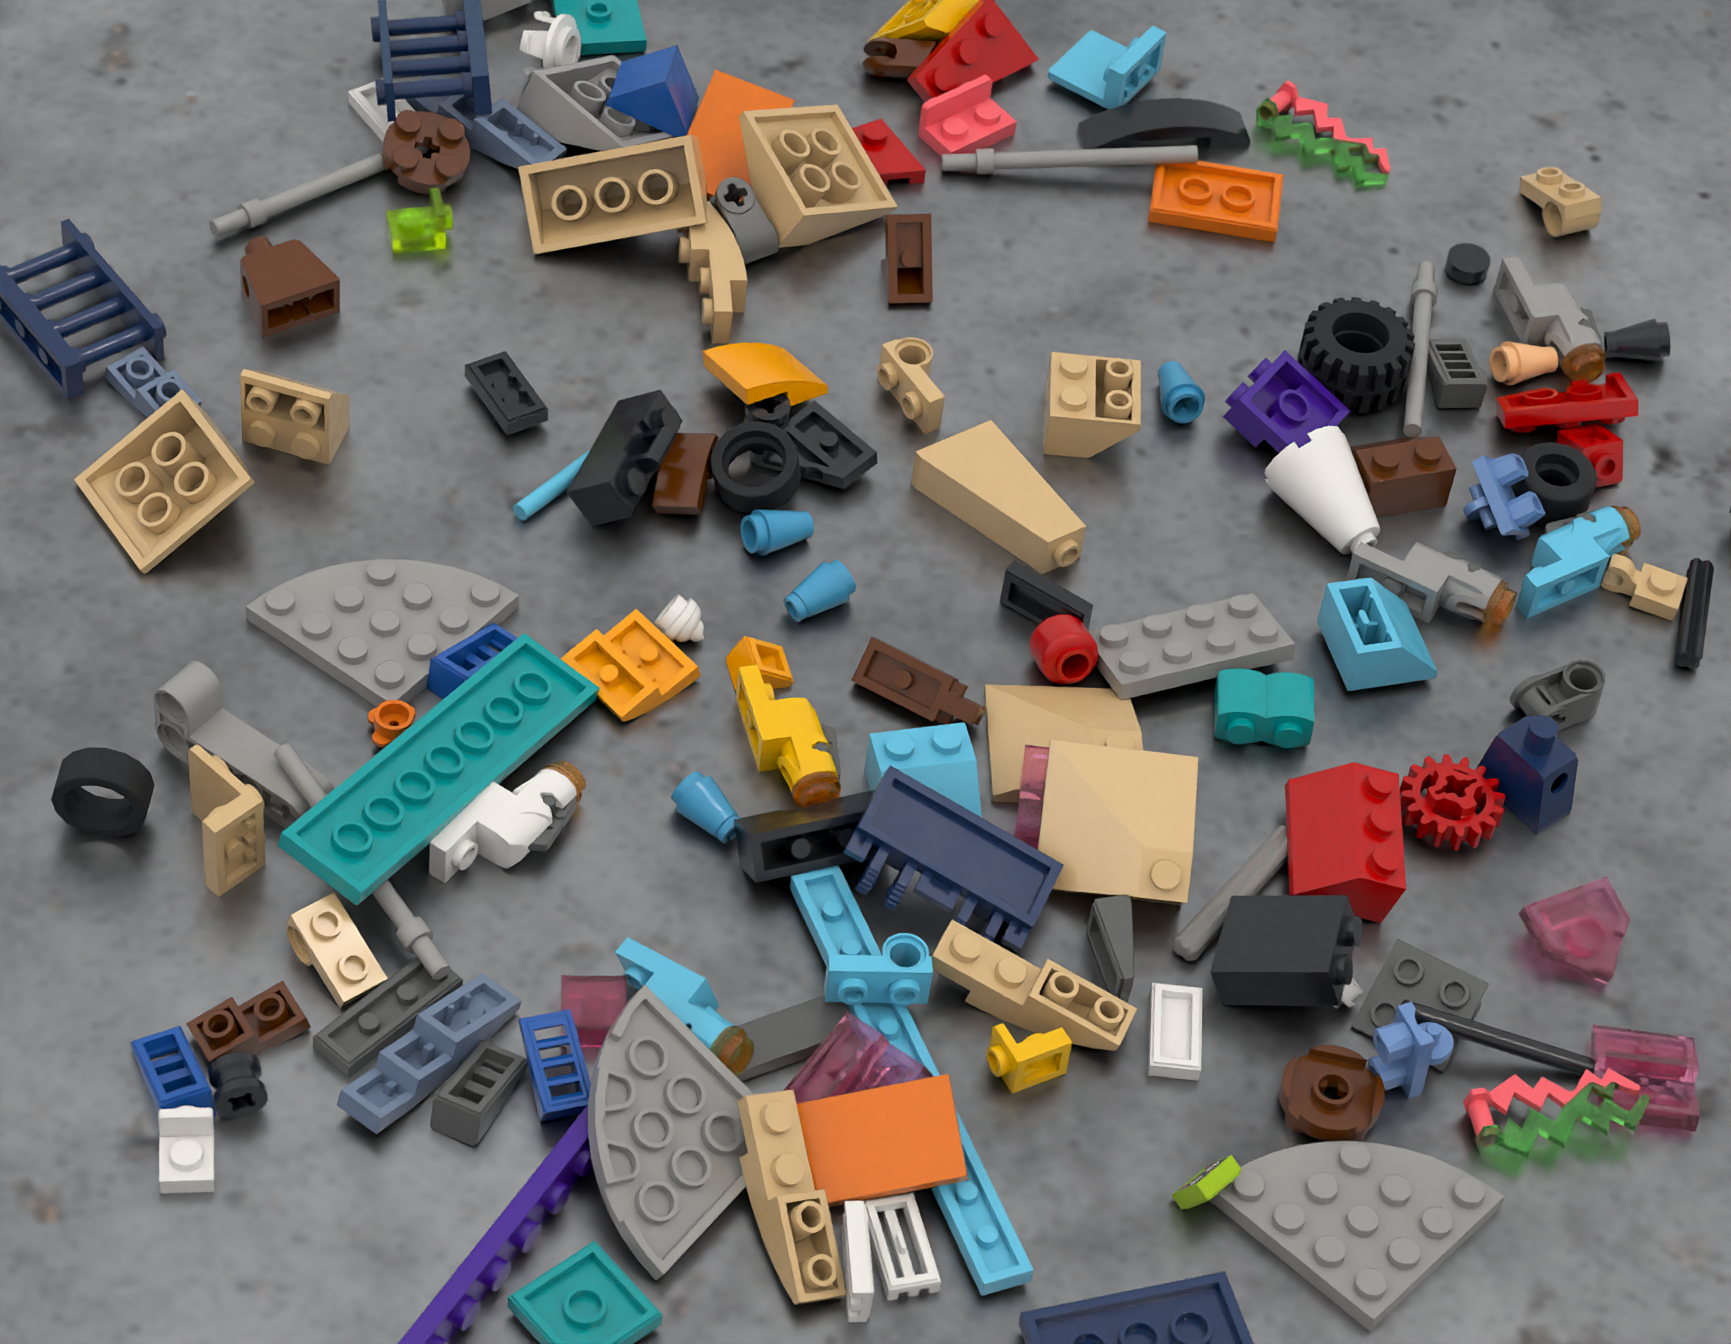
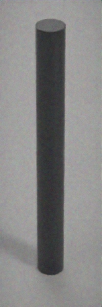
(1505, 1041)

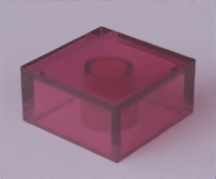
(593, 1004)

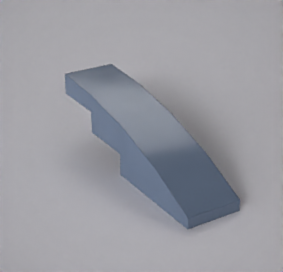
(501, 135)
(428, 1054)

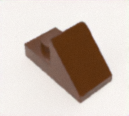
(908, 258)

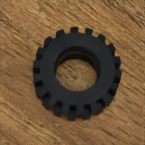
(1358, 352)

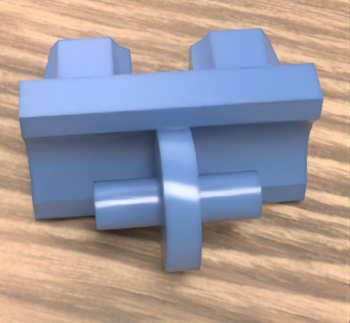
(1495, 499)
(1408, 1051)

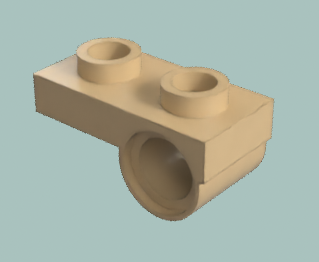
(1565, 202)
(906, 374)
(331, 942)

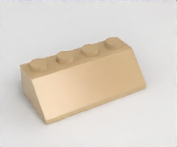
(615, 194)

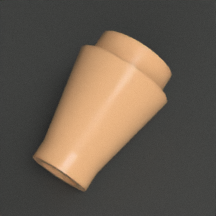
(1520, 362)

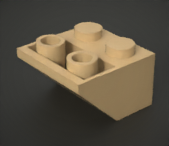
(1090, 403)
(292, 416)

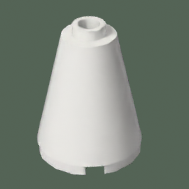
(1326, 489)

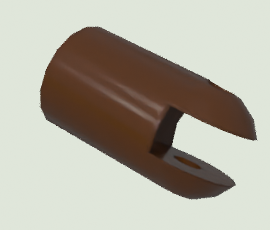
(895, 56)

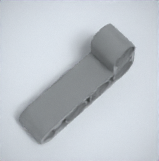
(192, 714)

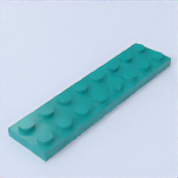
(437, 768)

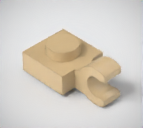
(1651, 587)

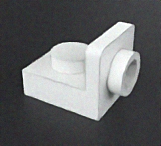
(186, 1150)

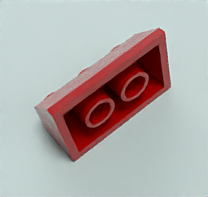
(1347, 837)

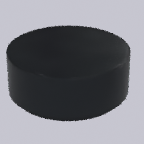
(1467, 263)

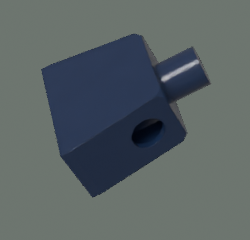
(1533, 771)

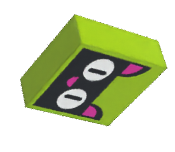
(1207, 1183)

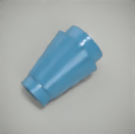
(1179, 393)
(774, 529)
(820, 591)
(705, 805)

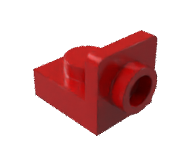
(1600, 447)

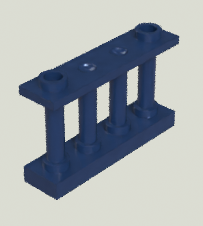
(471, 62)
(45, 338)

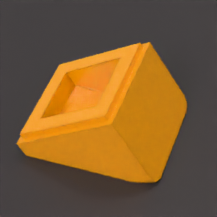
(769, 658)

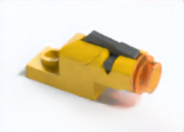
(789, 738)

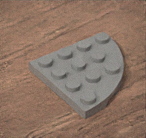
(380, 620)
(663, 1132)
(1358, 1217)

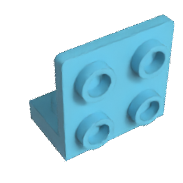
(1109, 70)

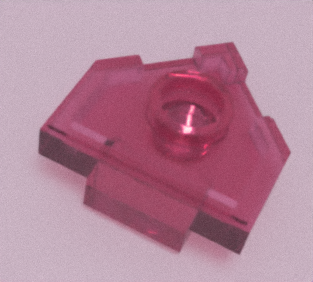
(1580, 928)

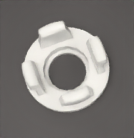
(557, 46)

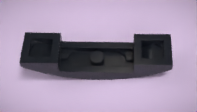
(1165, 121)

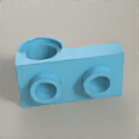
(896, 976)

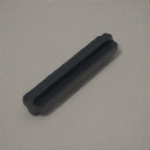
(1694, 613)

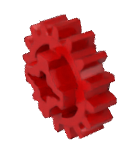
(1451, 802)

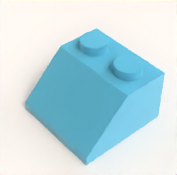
(932, 755)

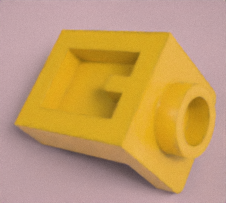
(1030, 1061)

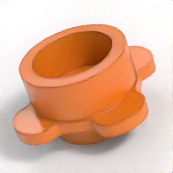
(390, 721)

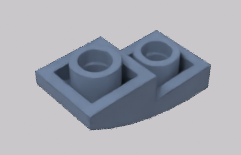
(145, 382)

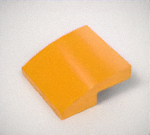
(761, 372)
(632, 666)

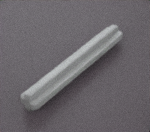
(1244, 882)

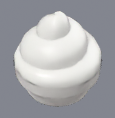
(681, 620)

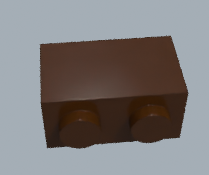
(1405, 474)

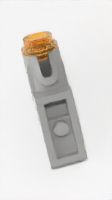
(1551, 318)
(1435, 580)

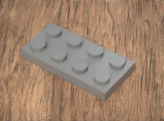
(1189, 645)

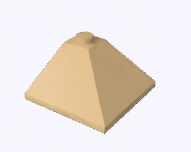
(811, 173)
(165, 480)
(1045, 713)
(1120, 821)

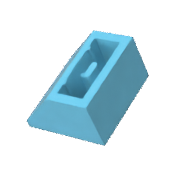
(1372, 636)

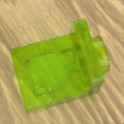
(420, 227)

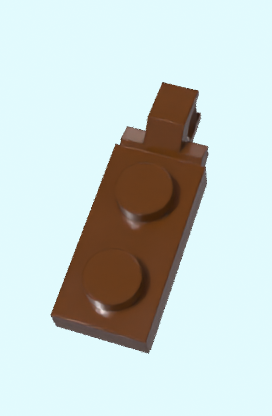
(915, 684)

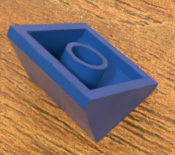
(656, 91)

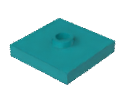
(605, 25)
(585, 1303)

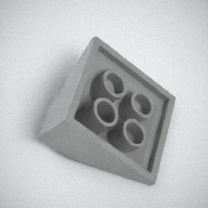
(573, 108)

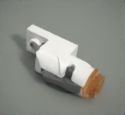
(509, 824)

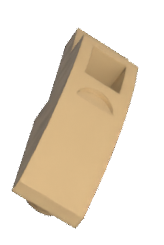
(719, 267)
(1030, 995)
(786, 1206)

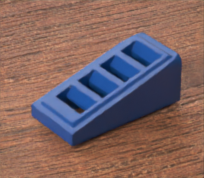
(465, 658)
(173, 1079)
(563, 1105)

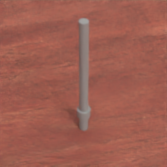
(987, 161)
(255, 212)
(1423, 298)
(411, 930)

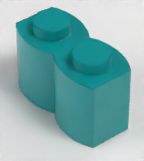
(1264, 707)

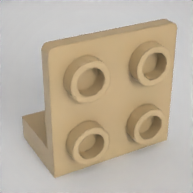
(230, 821)

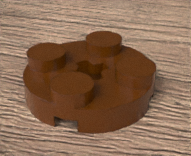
(433, 131)
(1326, 1118)

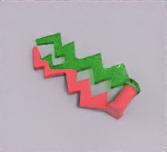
(1338, 145)
(1573, 1105)

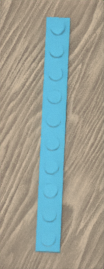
(970, 1205)

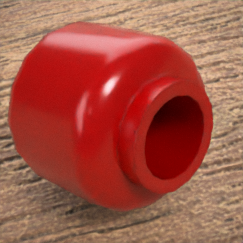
(1063, 649)

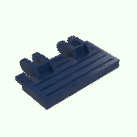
(955, 856)

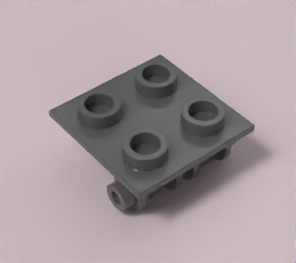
(1423, 980)

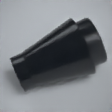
(1639, 341)

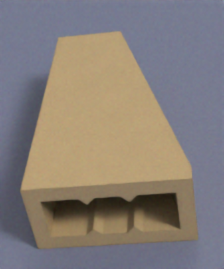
(1000, 495)

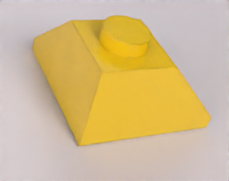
(925, 20)

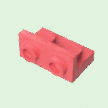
(964, 119)

